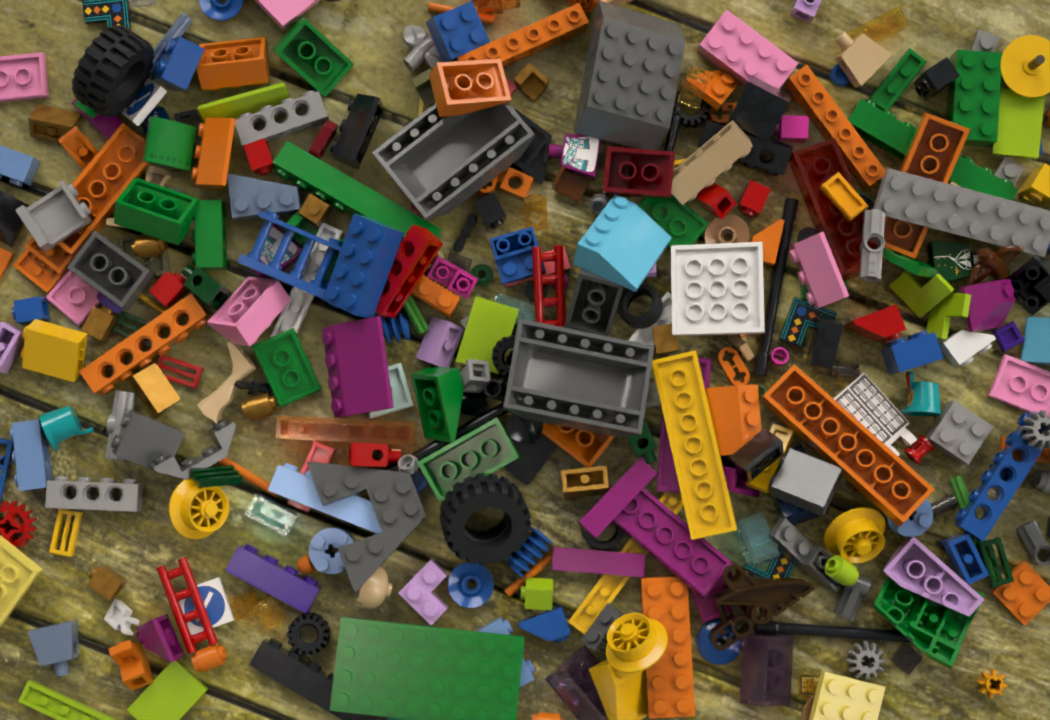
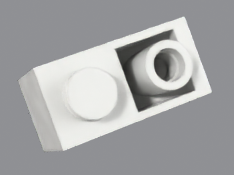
(963, 345)

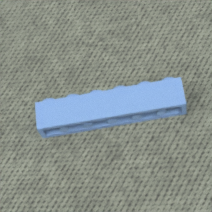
(301, 488)

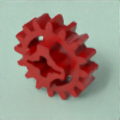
(13, 516)

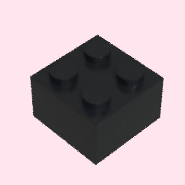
(760, 108)

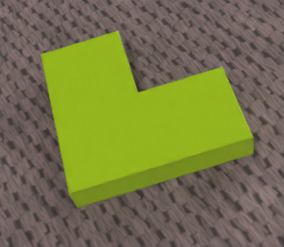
(918, 297)
(939, 316)

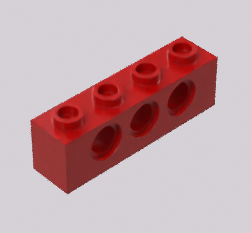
(409, 265)

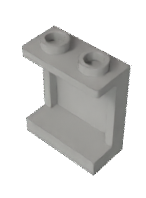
(55, 216)

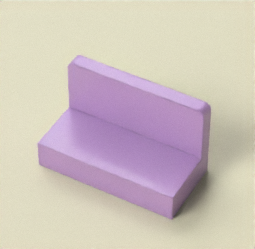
(440, 342)

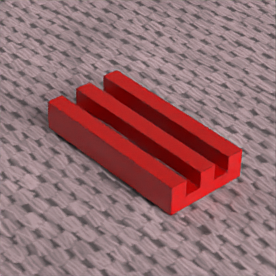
(196, 377)

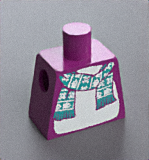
(578, 154)
(271, 246)

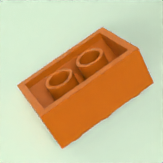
(233, 64)
(213, 153)
(734, 415)
(580, 444)

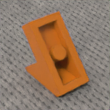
(79, 146)

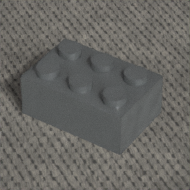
(111, 270)
(593, 304)

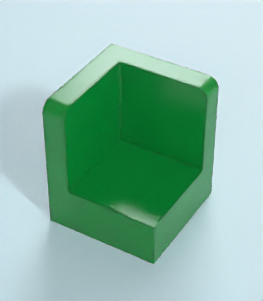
(299, 222)

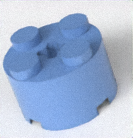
(916, 524)
(319, 546)

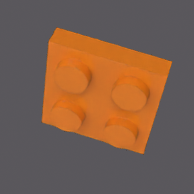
(1025, 595)

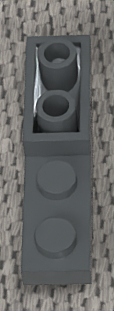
(802, 553)

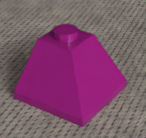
(989, 304)
(160, 638)

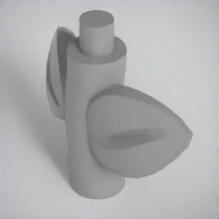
(422, 48)

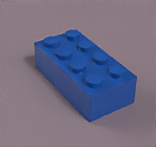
(363, 266)

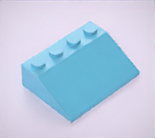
(621, 244)

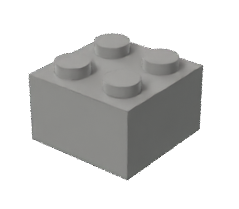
(958, 432)

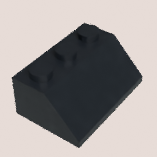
(357, 130)

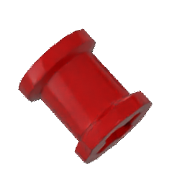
(919, 449)

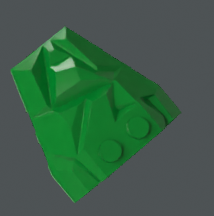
(925, 623)

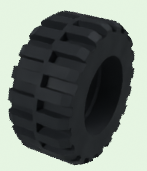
(113, 70)
(492, 543)

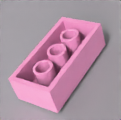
(744, 52)

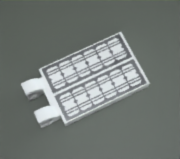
(875, 412)

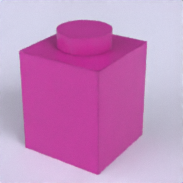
(792, 129)

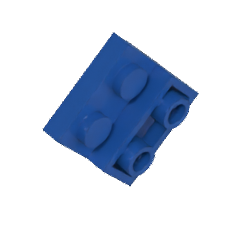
(514, 255)

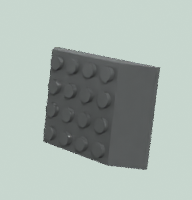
(630, 78)
(452, 157)
(578, 379)

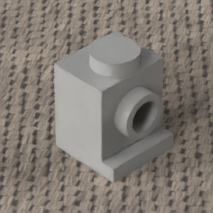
(475, 375)

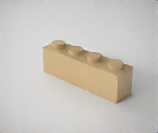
(709, 161)

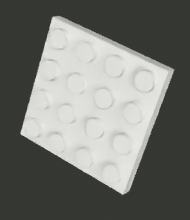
(717, 289)

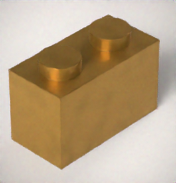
(585, 482)

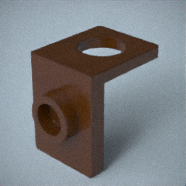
(569, 185)

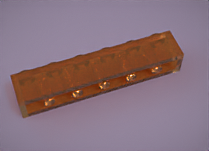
(346, 430)

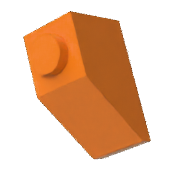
(771, 239)

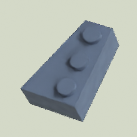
(253, 196)

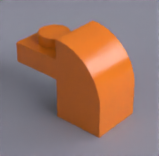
(133, 664)

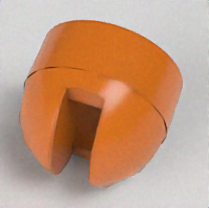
(305, 565)

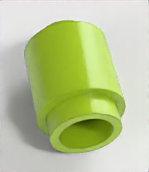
(841, 571)

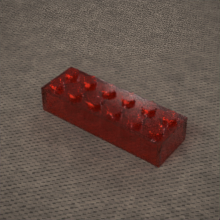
(811, 169)

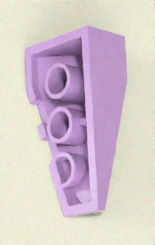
(926, 575)

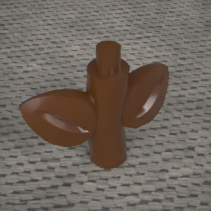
(993, 263)

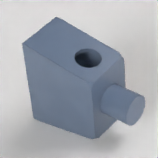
(56, 645)

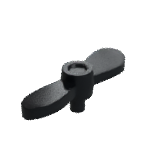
(465, 233)
(253, 386)

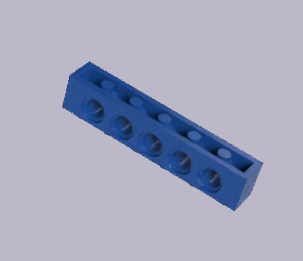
(1004, 490)

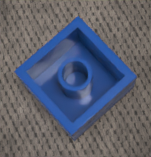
(457, 32)
(176, 63)
(918, 351)

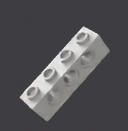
(294, 123)
(58, 496)

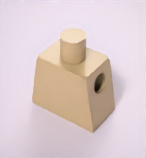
(860, 57)

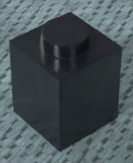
(490, 211)

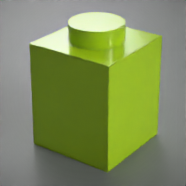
(537, 593)

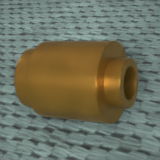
(148, 246)
(259, 406)

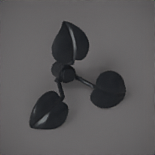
(518, 428)

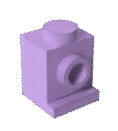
(805, 10)

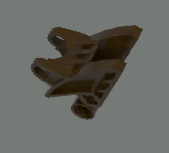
(744, 589)

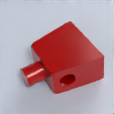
(361, 454)

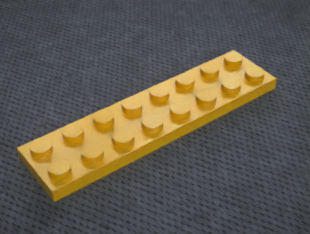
(694, 445)

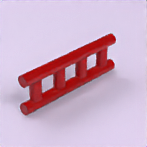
(539, 281)
(200, 611)

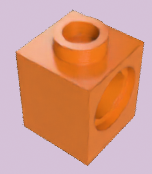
(519, 193)

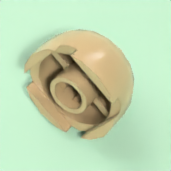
(374, 590)

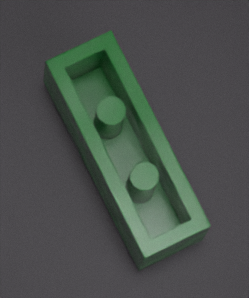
(210, 235)

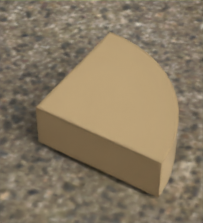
(745, 351)

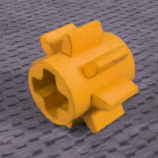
(998, 683)

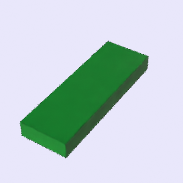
(897, 80)

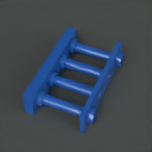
(274, 269)

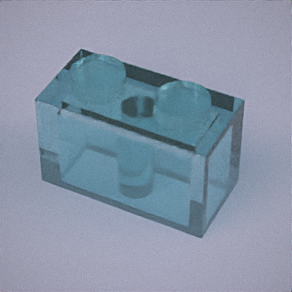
(272, 514)
(755, 537)

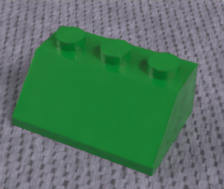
(155, 211)

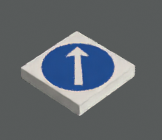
(144, 102)
(215, 602)

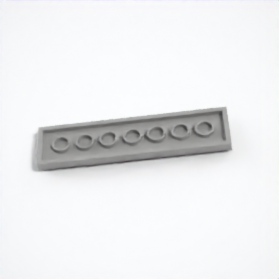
(963, 211)

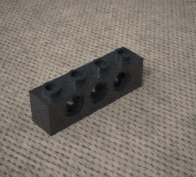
(780, 151)

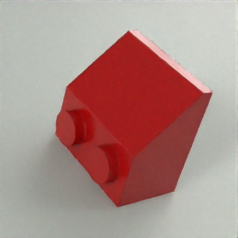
(882, 324)

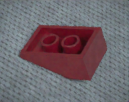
(638, 173)

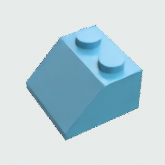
(1036, 341)

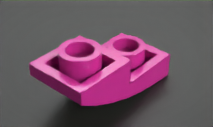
(452, 277)

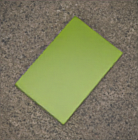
(1019, 125)
(485, 326)
(169, 695)

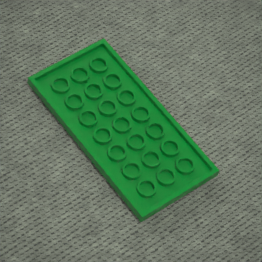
(425, 672)

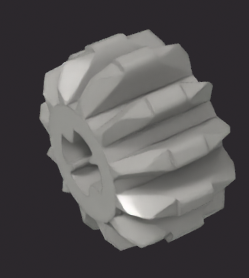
(1033, 425)
(870, 652)

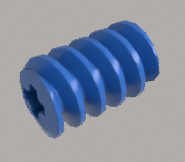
(395, 328)
(528, 551)

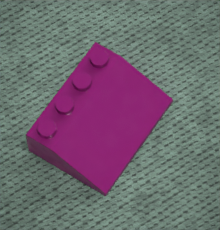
(357, 367)

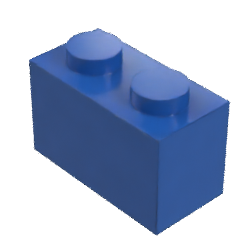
(964, 557)

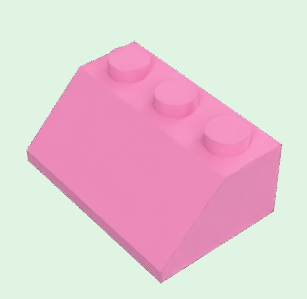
(818, 271)
(250, 310)

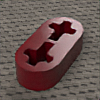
(323, 139)

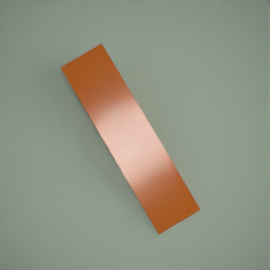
(99, 189)

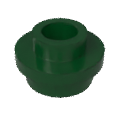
(489, 274)

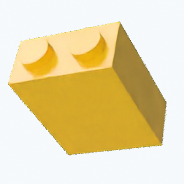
(53, 350)

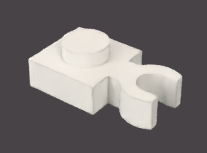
(119, 617)

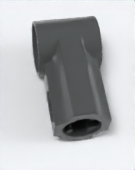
(1033, 542)
(851, 597)

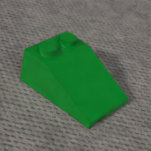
(312, 56)
(438, 401)

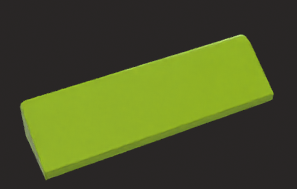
(245, 103)

